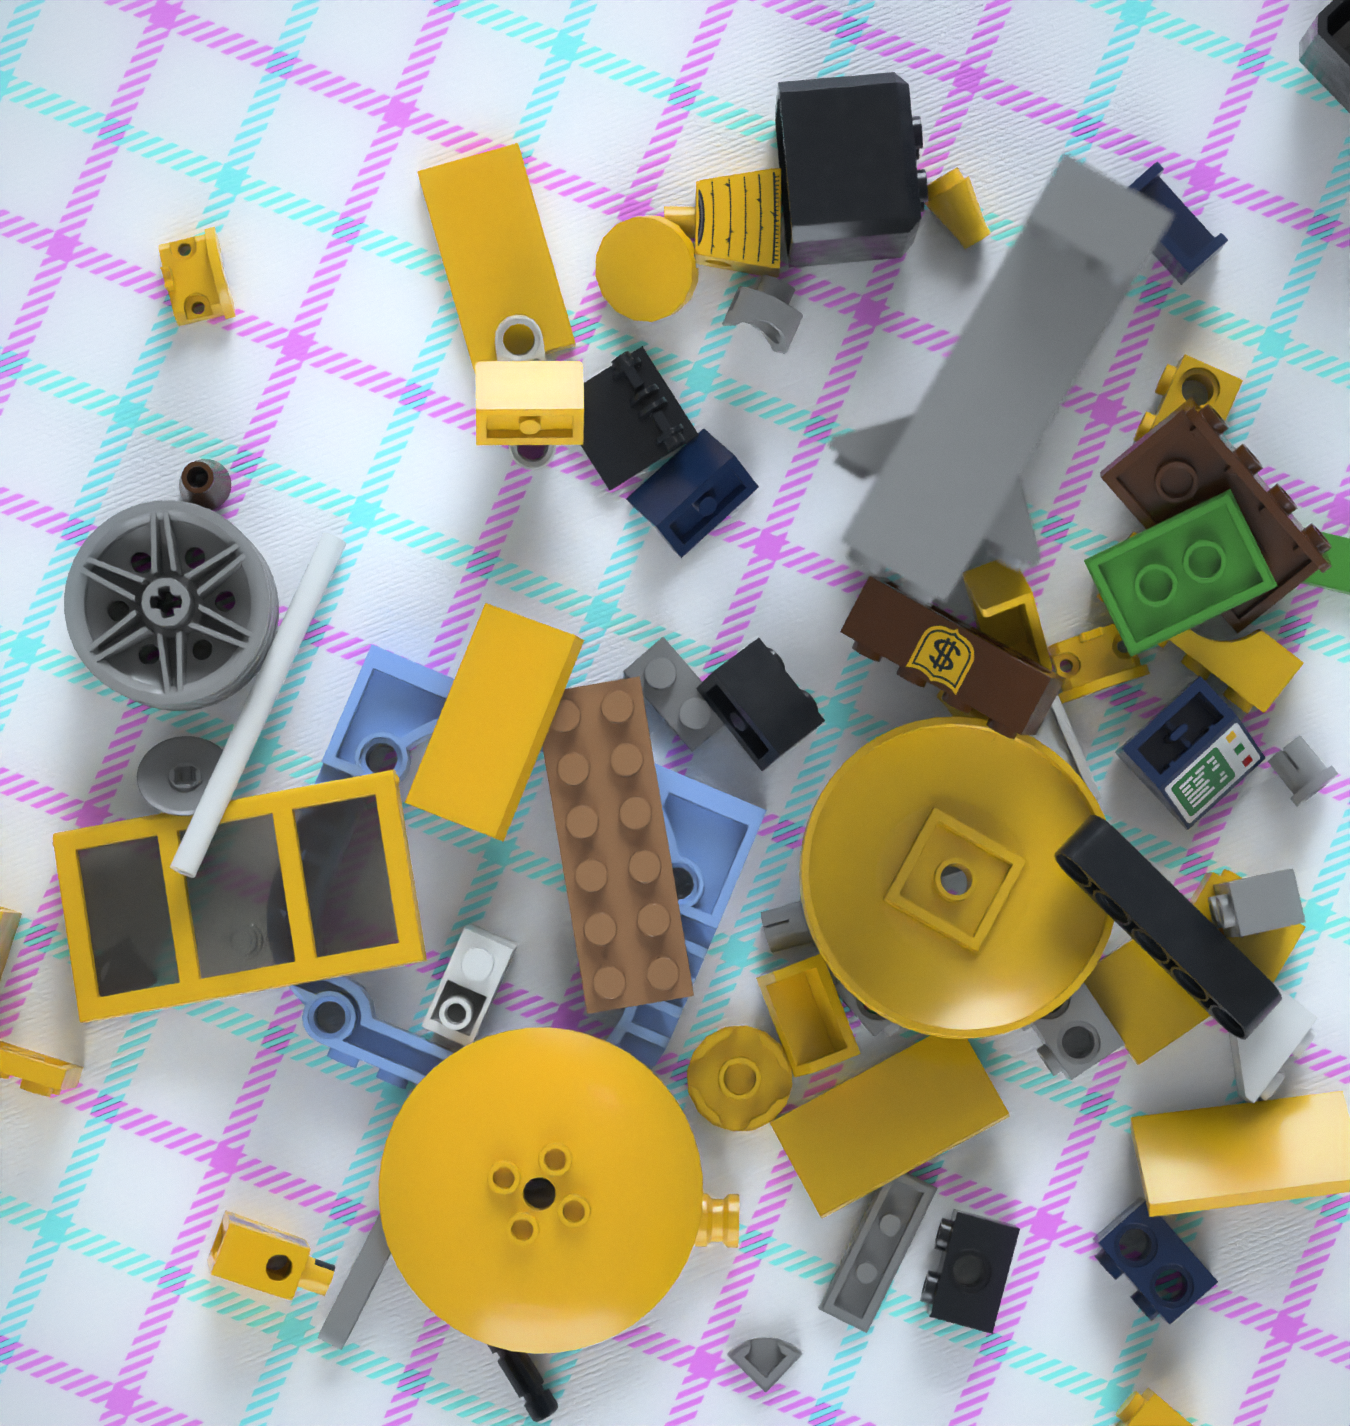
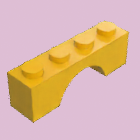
(1251, 665)

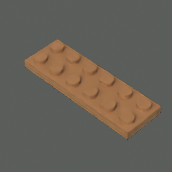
(615, 848)

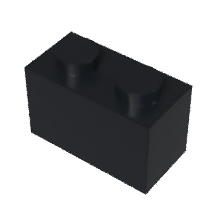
(761, 703)

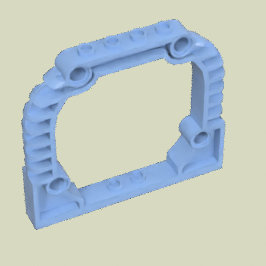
(706, 832)

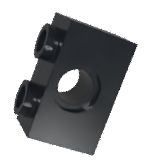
(978, 1302)

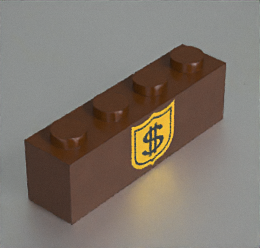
(953, 657)

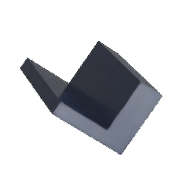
(693, 492)

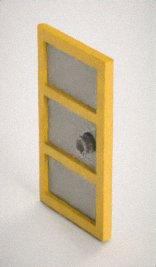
(285, 897)

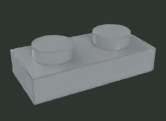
(672, 692)

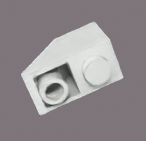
(469, 984)
(1269, 1046)

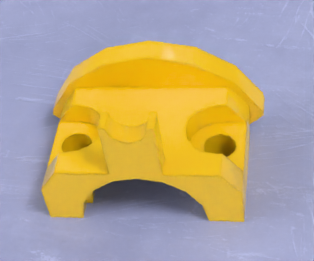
(196, 278)
(1094, 663)

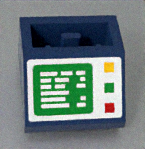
(1191, 752)

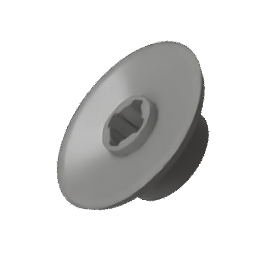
(176, 761)

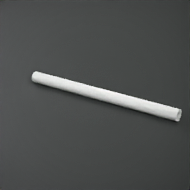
(258, 705)

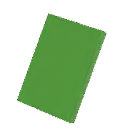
(1180, 573)

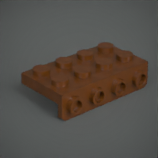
(1192, 461)

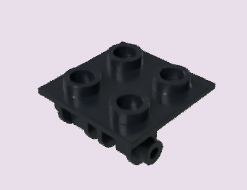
(631, 418)

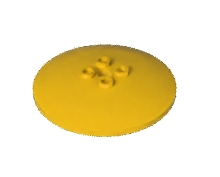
(875, 893)
(554, 1111)

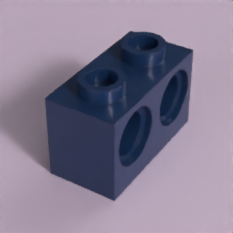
(1162, 1252)

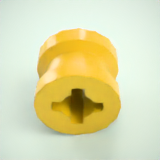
(719, 1221)

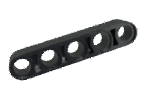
(1168, 927)

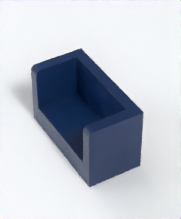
(1186, 241)

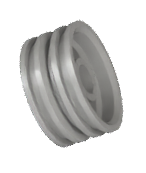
(105, 575)

